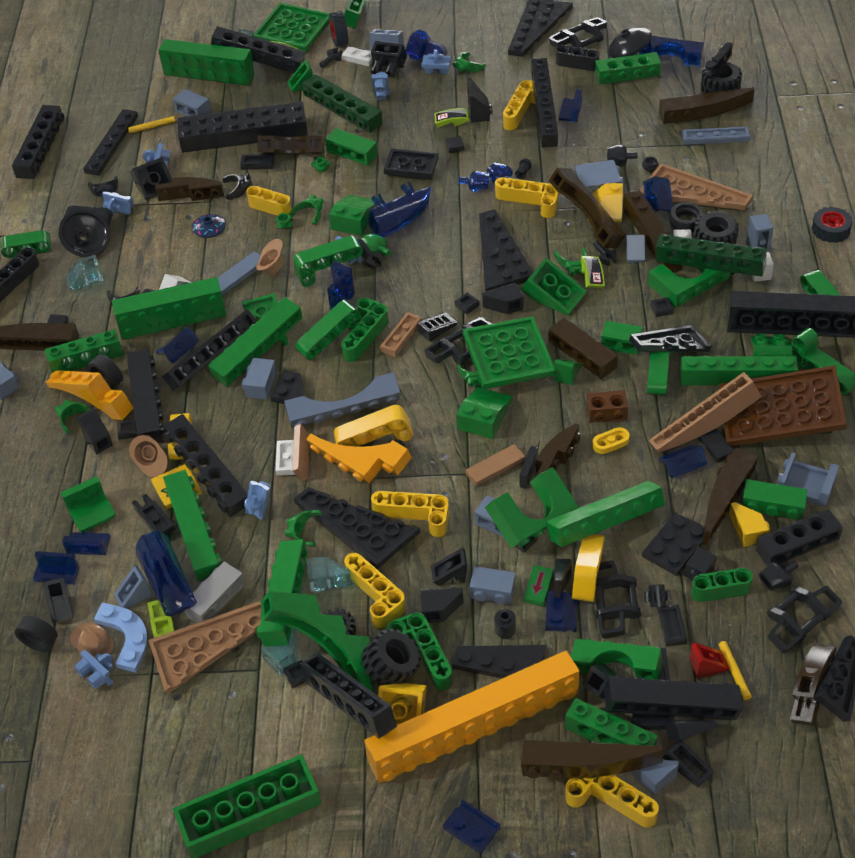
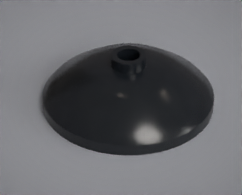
(630, 42)
(84, 224)

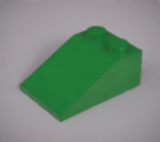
(351, 215)
(553, 288)
(483, 412)

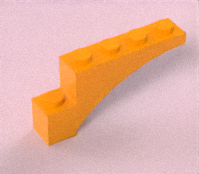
(94, 390)
(362, 461)

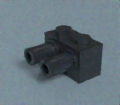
(388, 55)

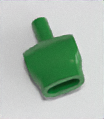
(376, 243)

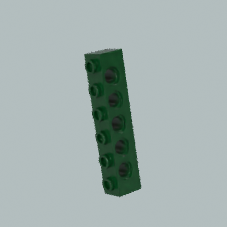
(342, 103)
(711, 255)

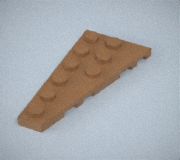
(701, 191)
(195, 647)

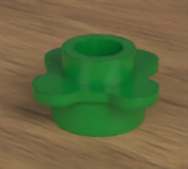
(320, 164)
(284, 221)

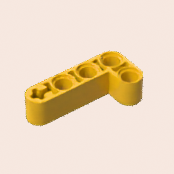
(518, 105)
(529, 193)
(374, 426)
(414, 506)
(587, 567)
(384, 600)
(641, 810)

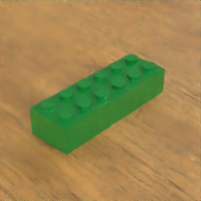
(206, 62)
(169, 308)
(247, 806)

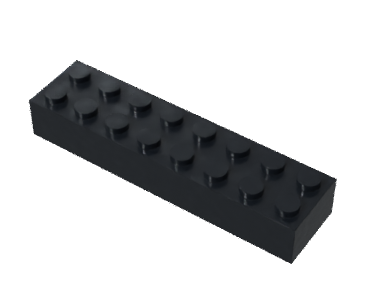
(241, 126)
(791, 313)

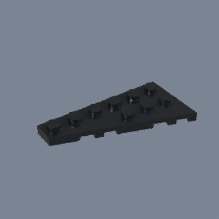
(536, 20)
(500, 254)
(358, 527)

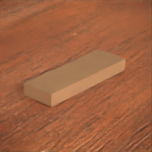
(400, 334)
(301, 450)
(495, 465)

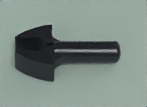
(332, 54)
(605, 254)
(375, 256)

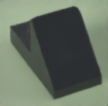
(451, 566)
(58, 599)

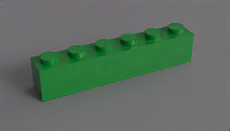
(255, 341)
(723, 369)
(605, 513)
(191, 524)
(286, 577)

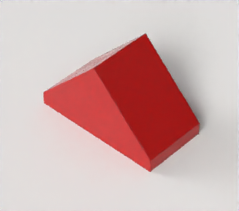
(706, 660)

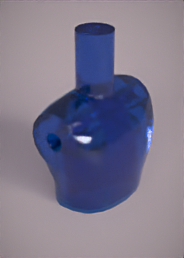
(499, 170)
(476, 181)

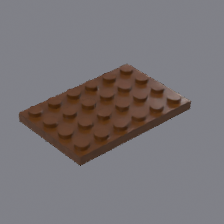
(790, 407)

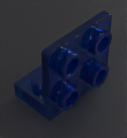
(342, 285)

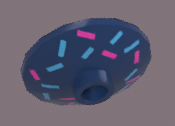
(208, 225)

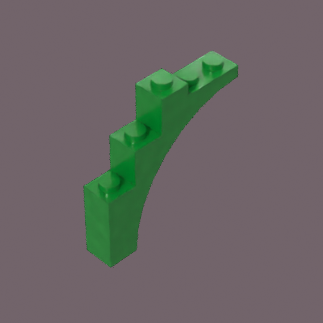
(329, 631)

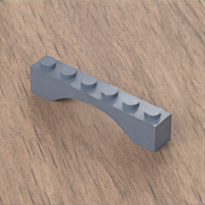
(305, 410)

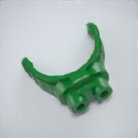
(464, 65)
(312, 202)
(571, 266)
(470, 377)
(67, 409)
(296, 525)

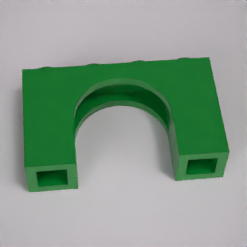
(680, 289)
(519, 528)

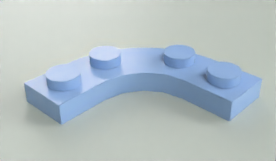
(133, 629)

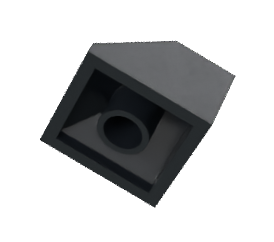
(477, 103)
(149, 175)

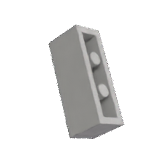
(215, 592)

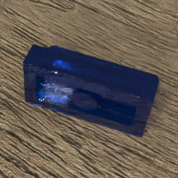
(571, 107)
(658, 193)
(178, 344)
(684, 460)
(86, 543)
(56, 566)

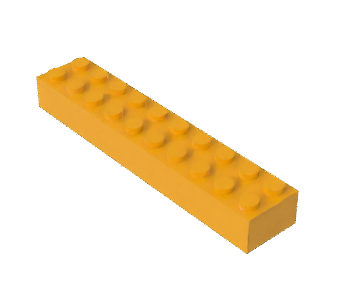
(472, 716)

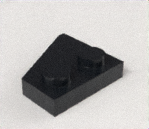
(287, 387)

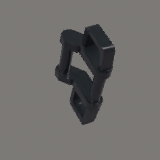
(591, 26)
(449, 348)
(623, 610)
(782, 618)

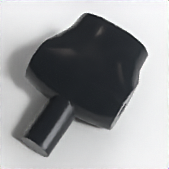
(620, 155)
(777, 575)

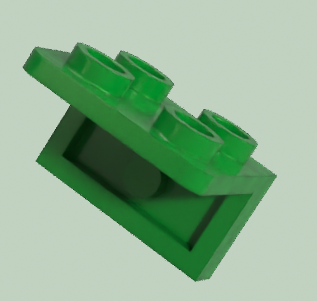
(771, 345)
(88, 504)

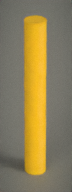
(141, 127)
(735, 670)

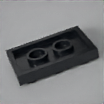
(411, 163)
(675, 544)

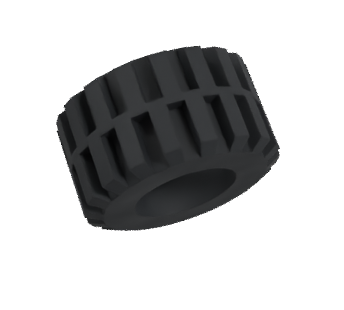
(726, 79)
(716, 227)
(400, 649)

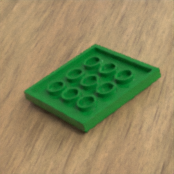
(293, 26)
(508, 352)

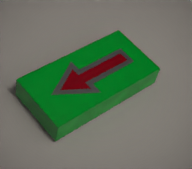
(538, 585)

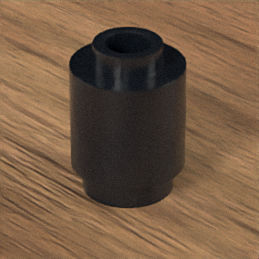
(505, 623)

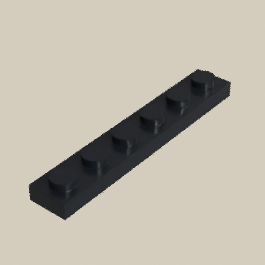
(110, 142)

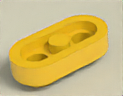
(609, 440)

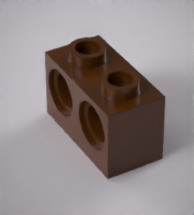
(607, 406)

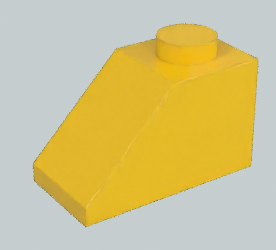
(748, 524)

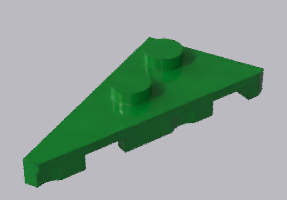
(261, 305)

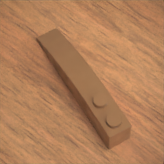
(708, 414)

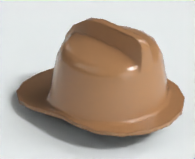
(271, 258)
(148, 455)
(92, 639)

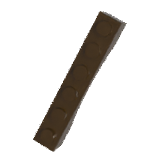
(604, 227)

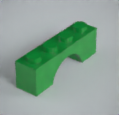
(644, 660)

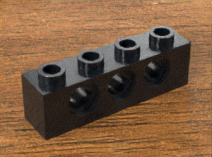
(799, 537)

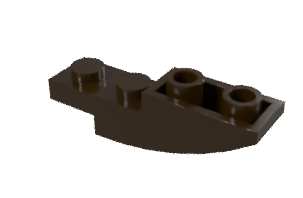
(193, 187)
(558, 449)
(807, 683)

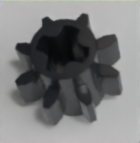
(657, 595)

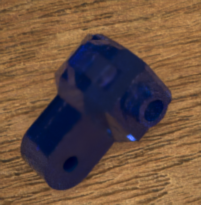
(421, 44)

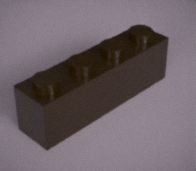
(583, 348)

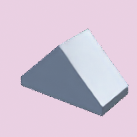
(635, 248)
(132, 589)
(657, 776)

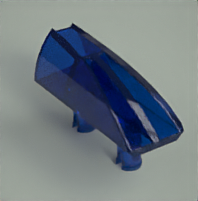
(398, 213)
(164, 573)

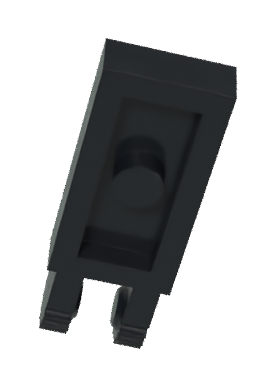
(717, 62)
(153, 516)

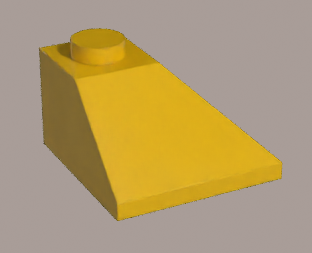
(610, 198)
(405, 699)

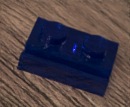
(561, 612)
(471, 826)

